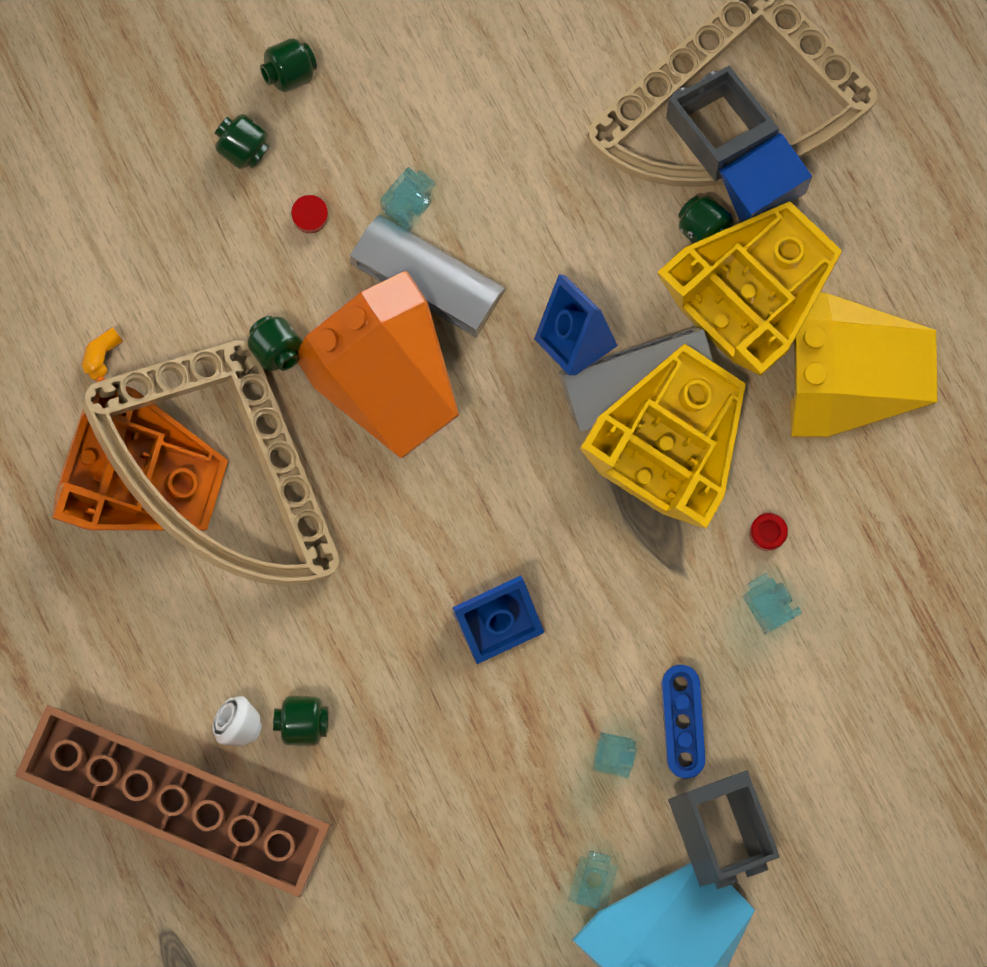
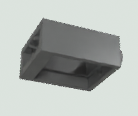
(709, 89)
(750, 822)

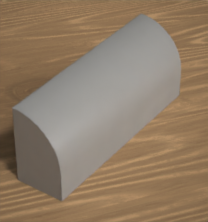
(446, 283)
(614, 375)

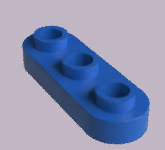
(688, 704)

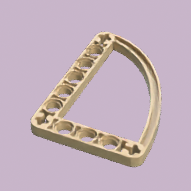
(690, 48)
(264, 444)

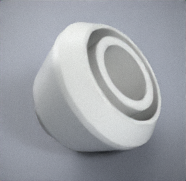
(236, 722)

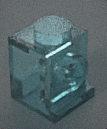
(408, 197)
(770, 603)
(614, 755)
(589, 896)

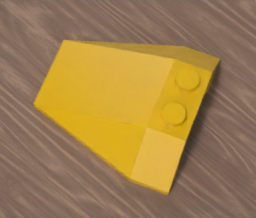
(753, 283)
(858, 368)
(672, 437)

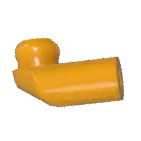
(95, 353)

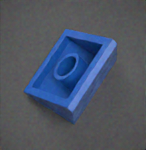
(765, 178)
(573, 328)
(498, 619)

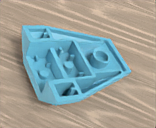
(668, 925)

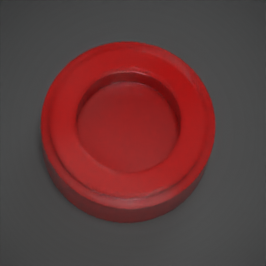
(309, 214)
(768, 532)

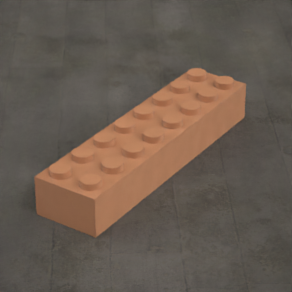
(174, 800)

